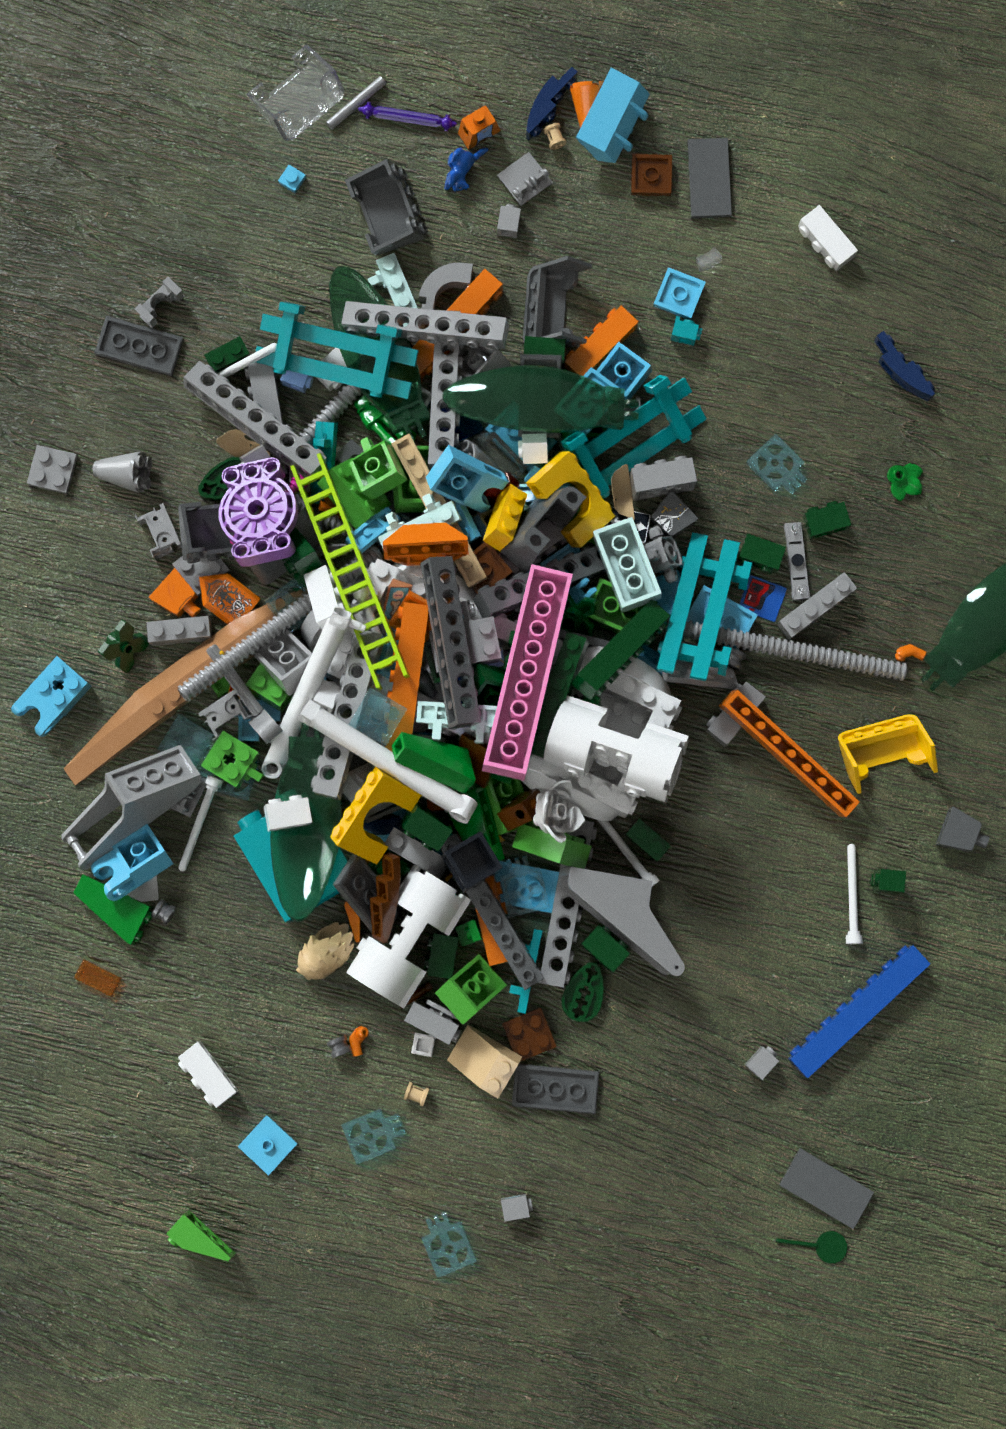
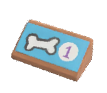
(395, 594)

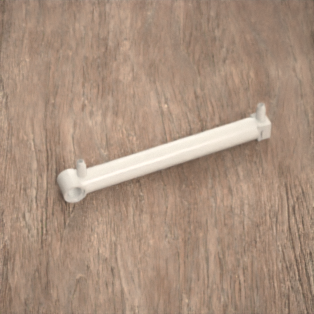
(308, 687)
(458, 805)

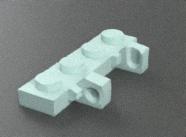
(392, 278)
(433, 514)
(435, 716)

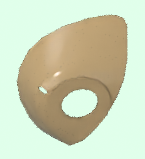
(235, 443)
(622, 492)

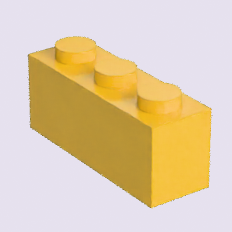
(505, 517)

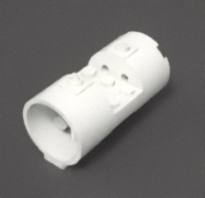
(581, 737)
(387, 969)

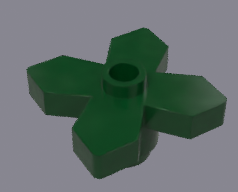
(576, 616)
(122, 645)

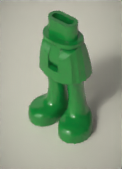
(374, 420)

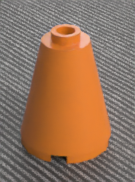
(583, 97)

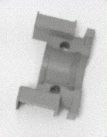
(167, 292)
(160, 530)
(223, 711)

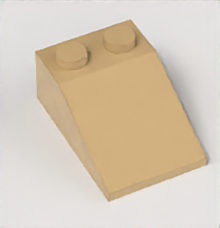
(484, 1061)

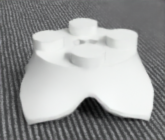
(555, 812)

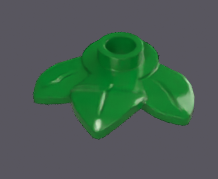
(908, 481)

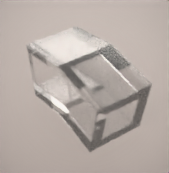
(708, 260)

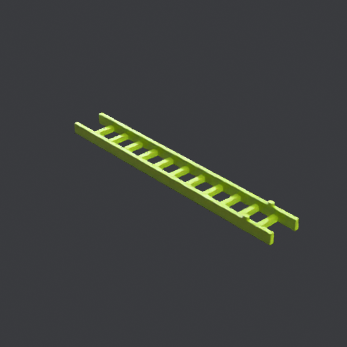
(360, 564)

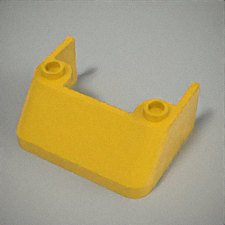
(885, 743)

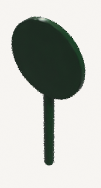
(830, 1246)

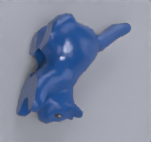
(460, 164)

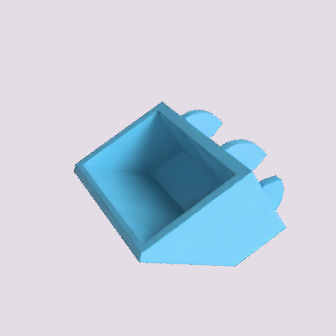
(613, 117)

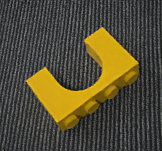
(594, 510)
(377, 789)

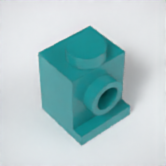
(685, 332)

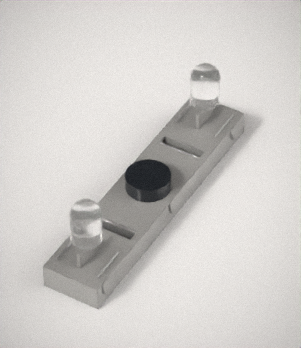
(796, 561)

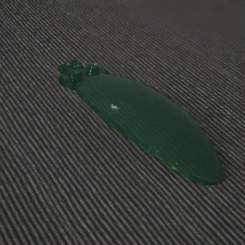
(539, 400)
(399, 412)
(973, 633)
(304, 854)

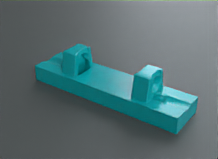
(326, 441)
(524, 994)

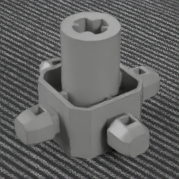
(663, 554)

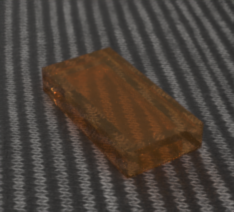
(97, 978)

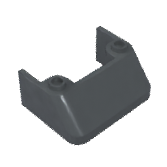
(547, 299)

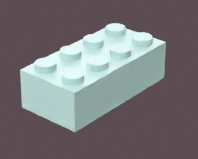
(627, 564)

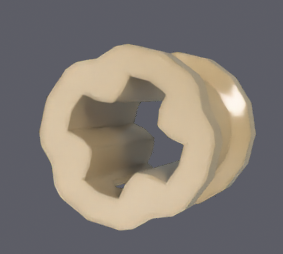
(555, 136)
(416, 1094)

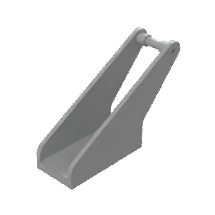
(145, 793)
(624, 908)

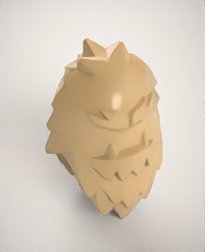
(325, 951)

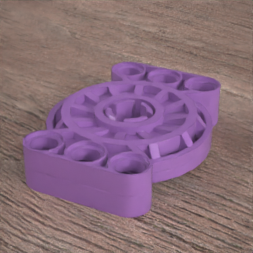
(266, 529)

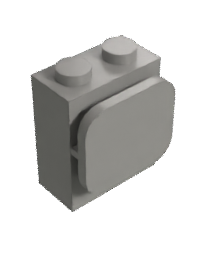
(434, 1021)

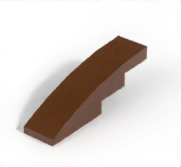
(385, 903)

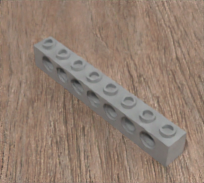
(497, 326)
(439, 382)
(242, 419)
(334, 787)
(561, 977)

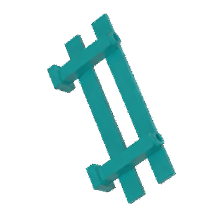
(383, 350)
(678, 428)
(723, 572)

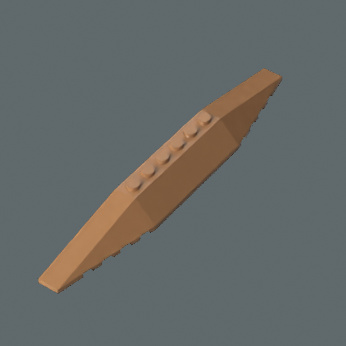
(160, 696)

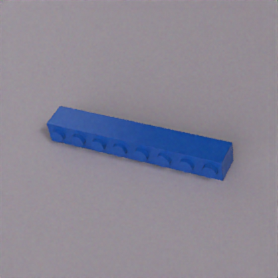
(858, 1011)

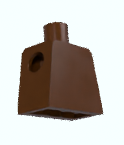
(525, 802)

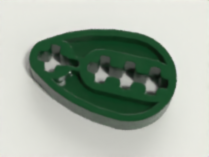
(214, 478)
(572, 992)

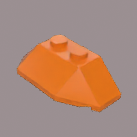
(418, 542)

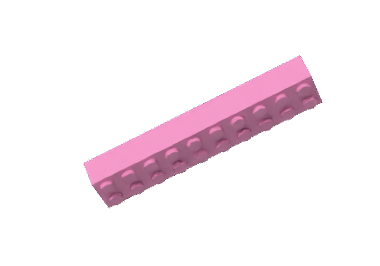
(527, 672)

